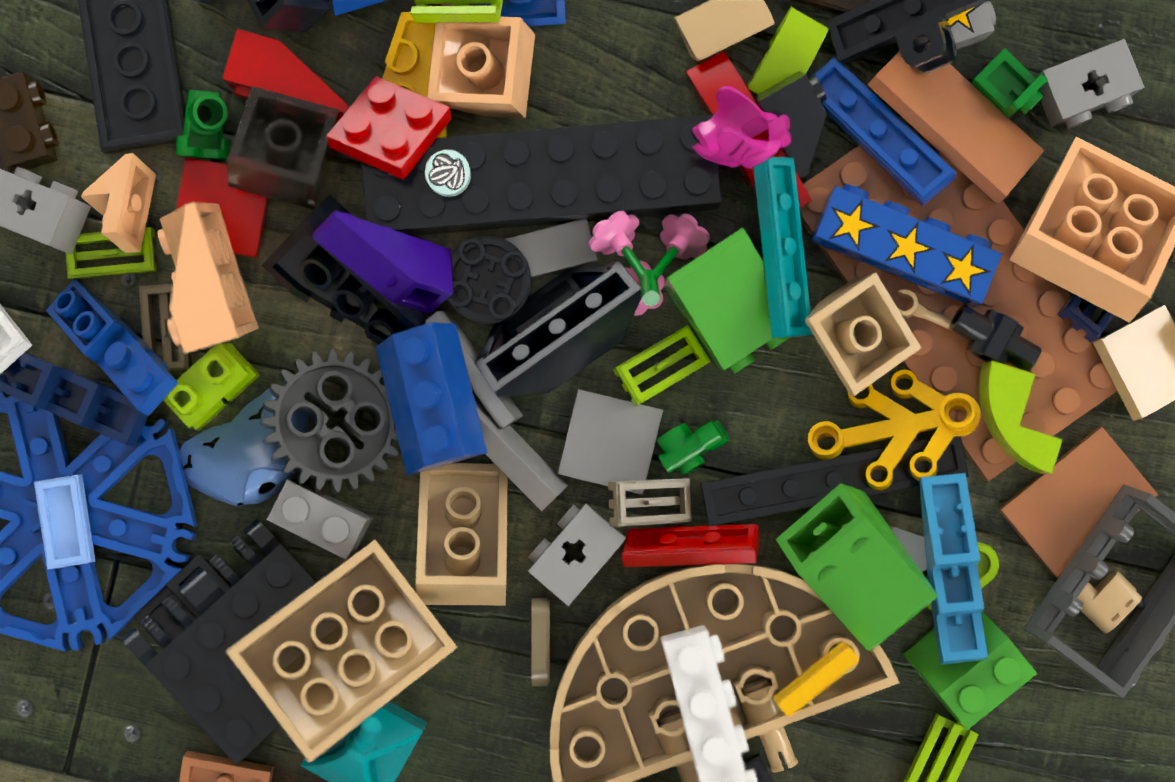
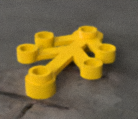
(901, 427)

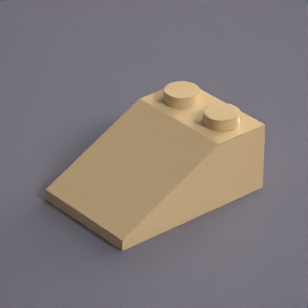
(462, 535)

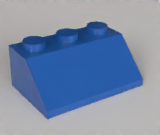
(430, 397)

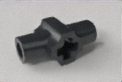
(995, 337)

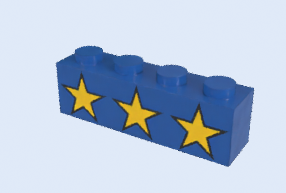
(906, 246)

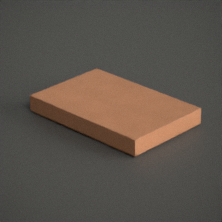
(1063, 507)

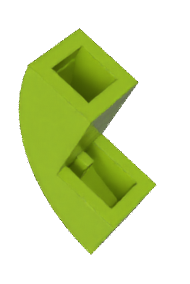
(1002, 404)

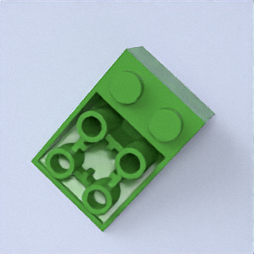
(857, 565)

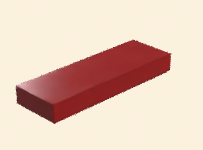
(691, 545)

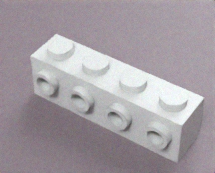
(706, 705)

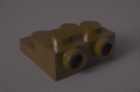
(24, 133)

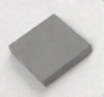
(609, 440)

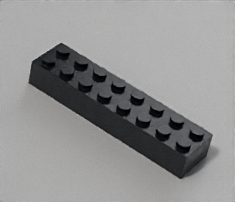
(552, 178)

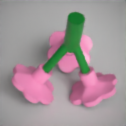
(679, 234)

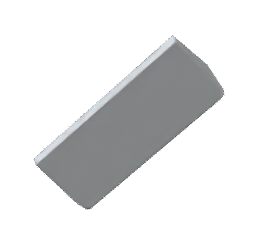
(519, 461)

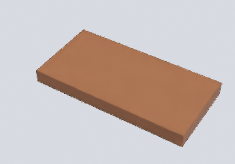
(959, 124)

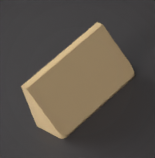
(721, 24)

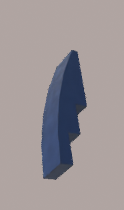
(73, 397)

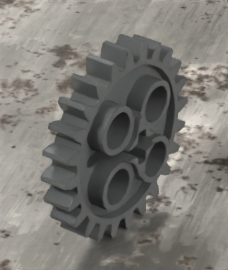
(306, 450)

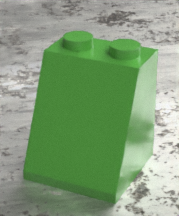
(726, 301)

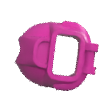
(730, 131)

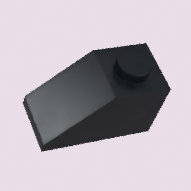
(802, 103)

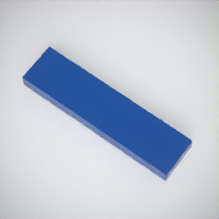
(882, 133)

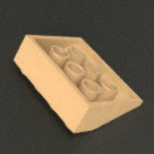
(341, 650)

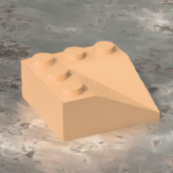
(1101, 231)
(208, 288)

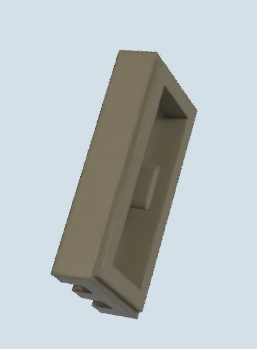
(148, 331)
(620, 503)

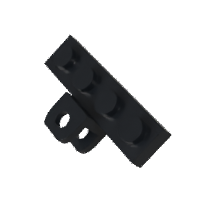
(909, 22)

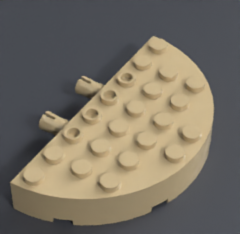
(617, 697)

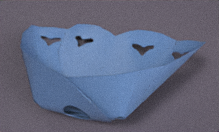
(239, 458)

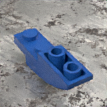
(112, 346)

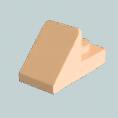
(124, 201)

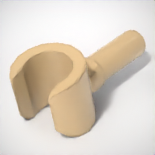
(922, 311)

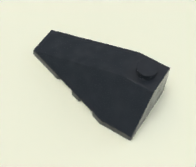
(316, 274)

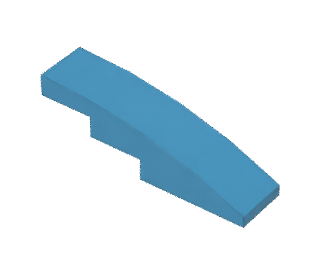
(952, 568)

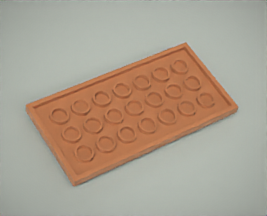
(1069, 369)

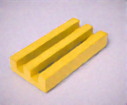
(816, 679)

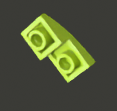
(789, 50)

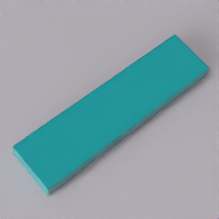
(782, 247)

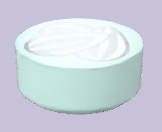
(448, 173)

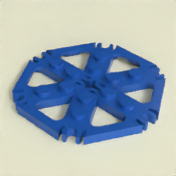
(112, 525)

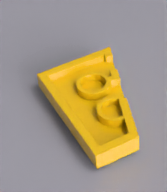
(411, 56)

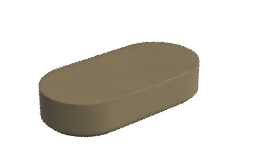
(540, 642)

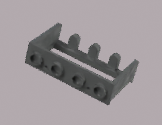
(1147, 626)

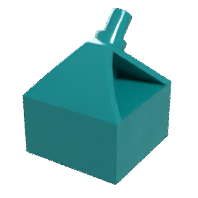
(371, 750)

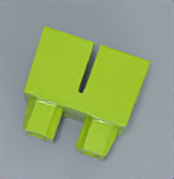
(202, 387)

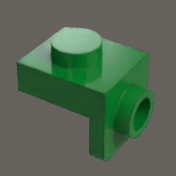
(1009, 84)

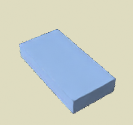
(64, 521)

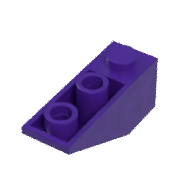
(393, 263)

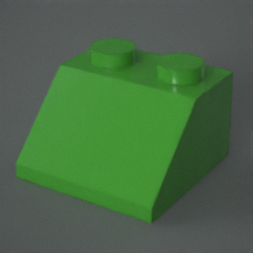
(972, 687)

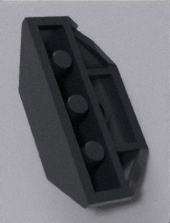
(560, 330)

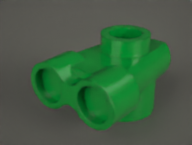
(205, 138)
(684, 449)

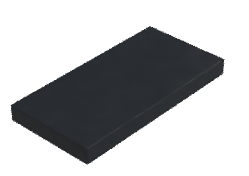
(133, 73)

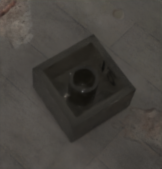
(281, 148)

